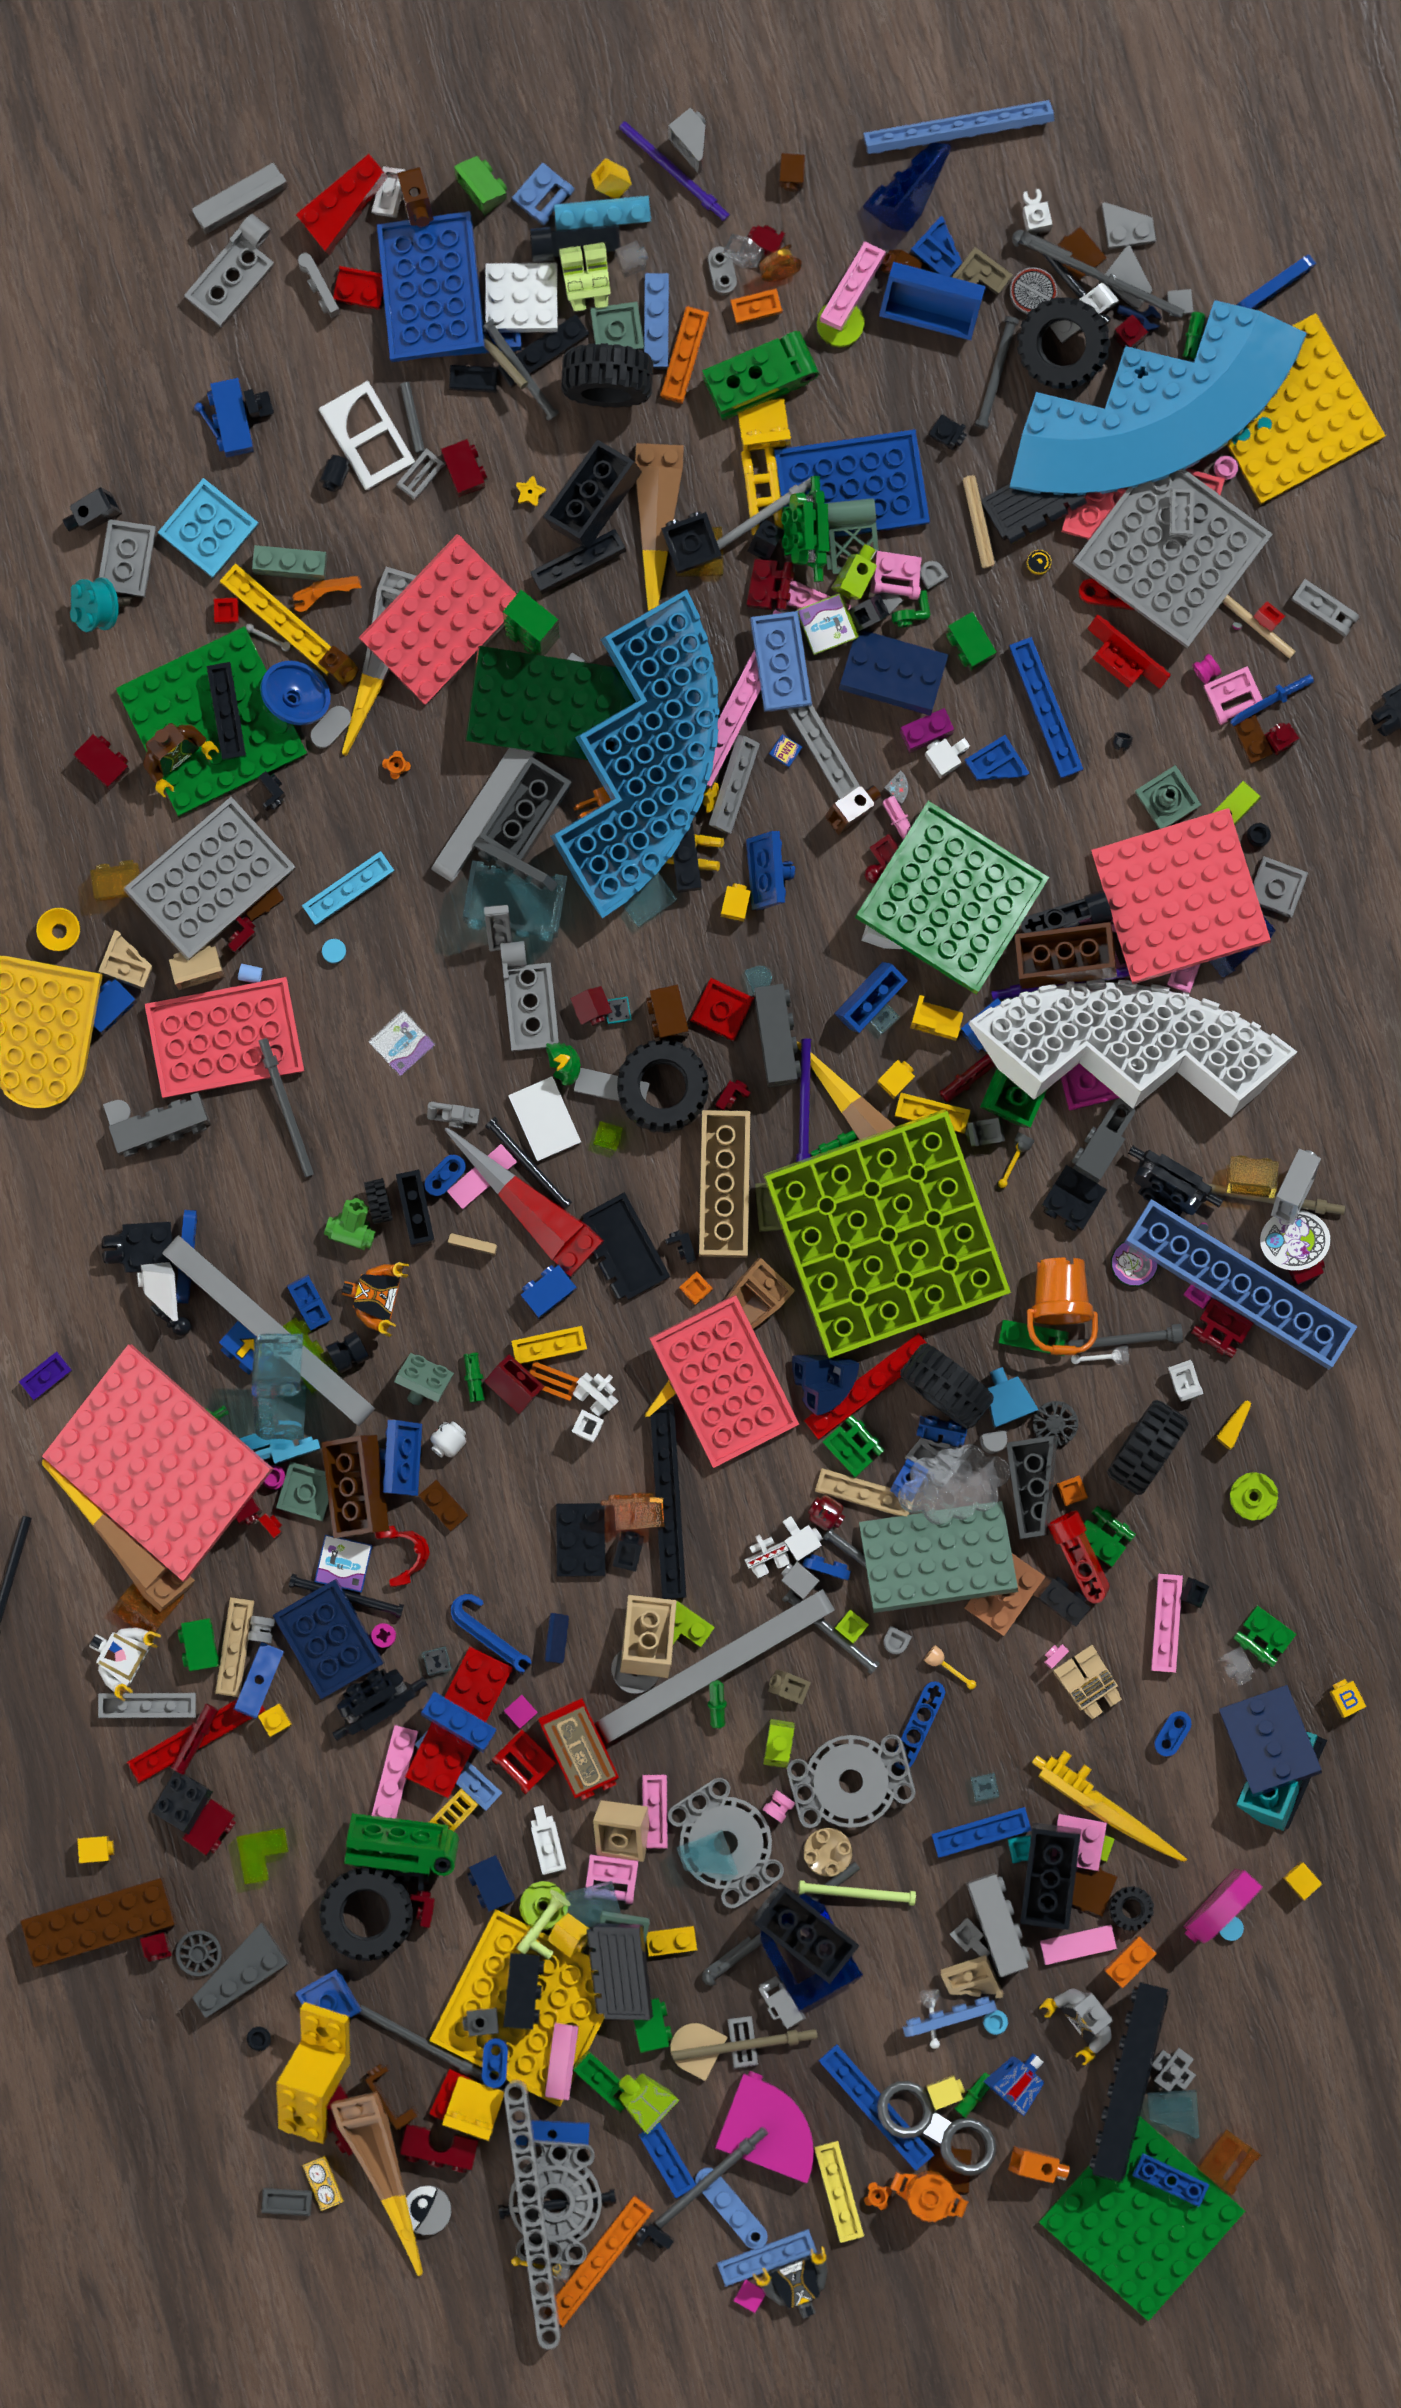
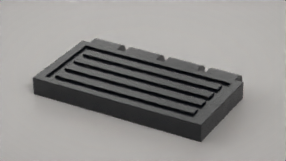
(1021, 510)
(626, 1248)
(622, 1971)

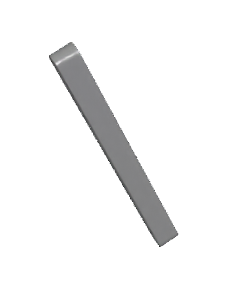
(460, 844)
(260, 1322)
(714, 1666)
(532, 2226)

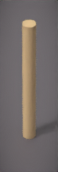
(1249, 619)

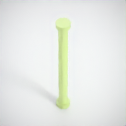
(857, 1892)

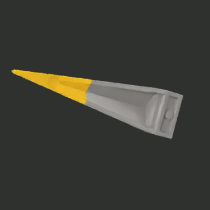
(374, 670)

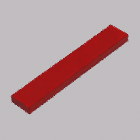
(166, 1752)

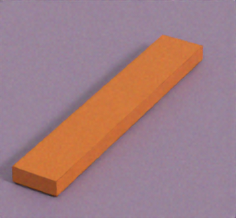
(600, 2259)

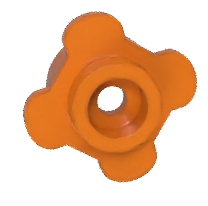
(397, 757)
(880, 2202)

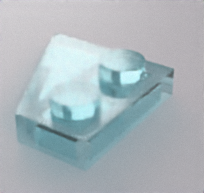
(708, 1855)
(1176, 2110)

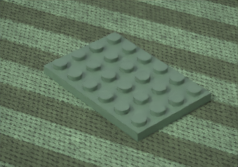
(931, 1564)

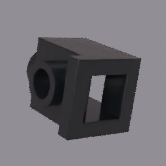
(868, 612)

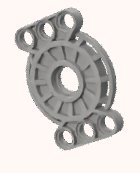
(876, 1776)
(718, 1817)
(561, 2176)

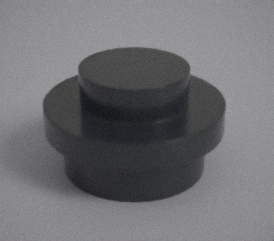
(1258, 834)
(258, 2038)

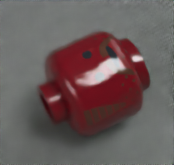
(826, 1513)

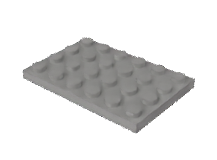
(209, 878)

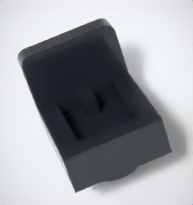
(273, 785)

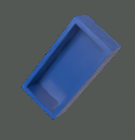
(932, 301)

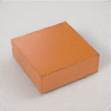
(695, 1288)
(1072, 1490)

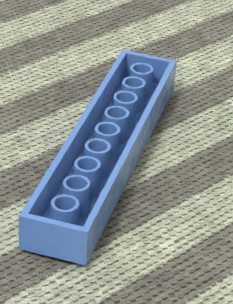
(1240, 1284)

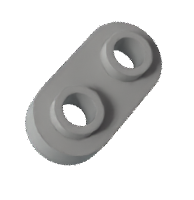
(722, 270)

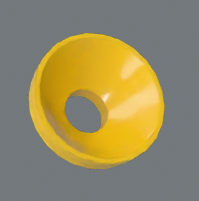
(56, 917)

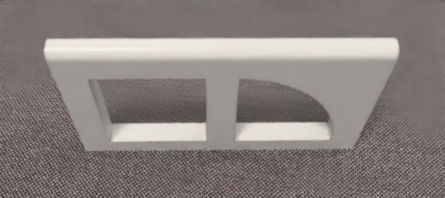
(336, 415)

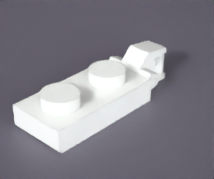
(547, 1842)

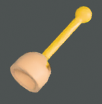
(936, 1657)

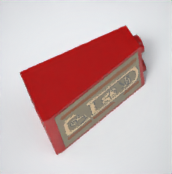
(579, 1749)

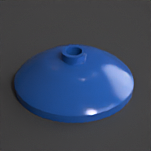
(299, 684)

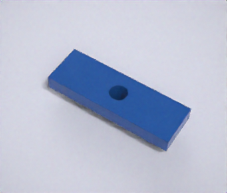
(263, 1667)
(566, 2132)
(1157, 2172)

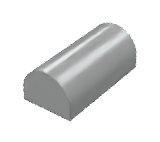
(993, 1442)

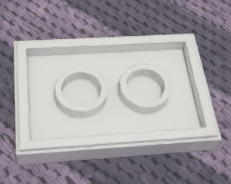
(544, 1119)

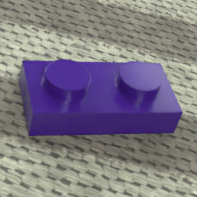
(45, 1376)

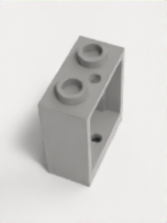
(1296, 1186)

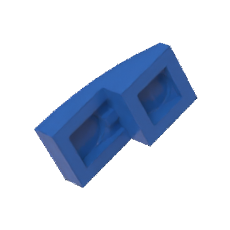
(309, 1302)

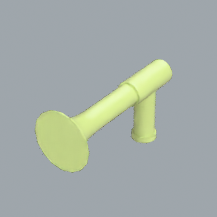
(529, 1940)

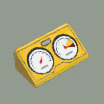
(323, 2183)

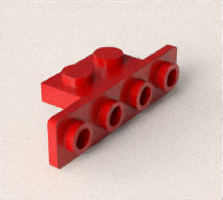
(1123, 657)

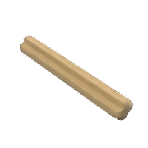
(978, 522)

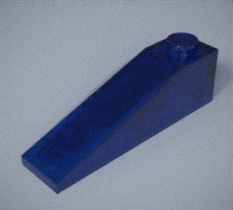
(906, 196)

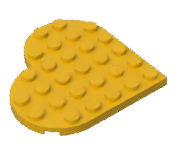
(44, 1029)

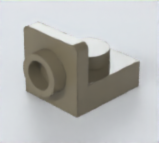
(788, 1686)

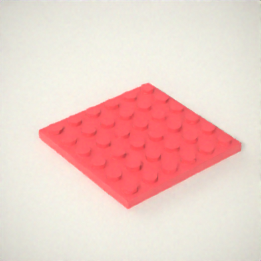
(1181, 896)

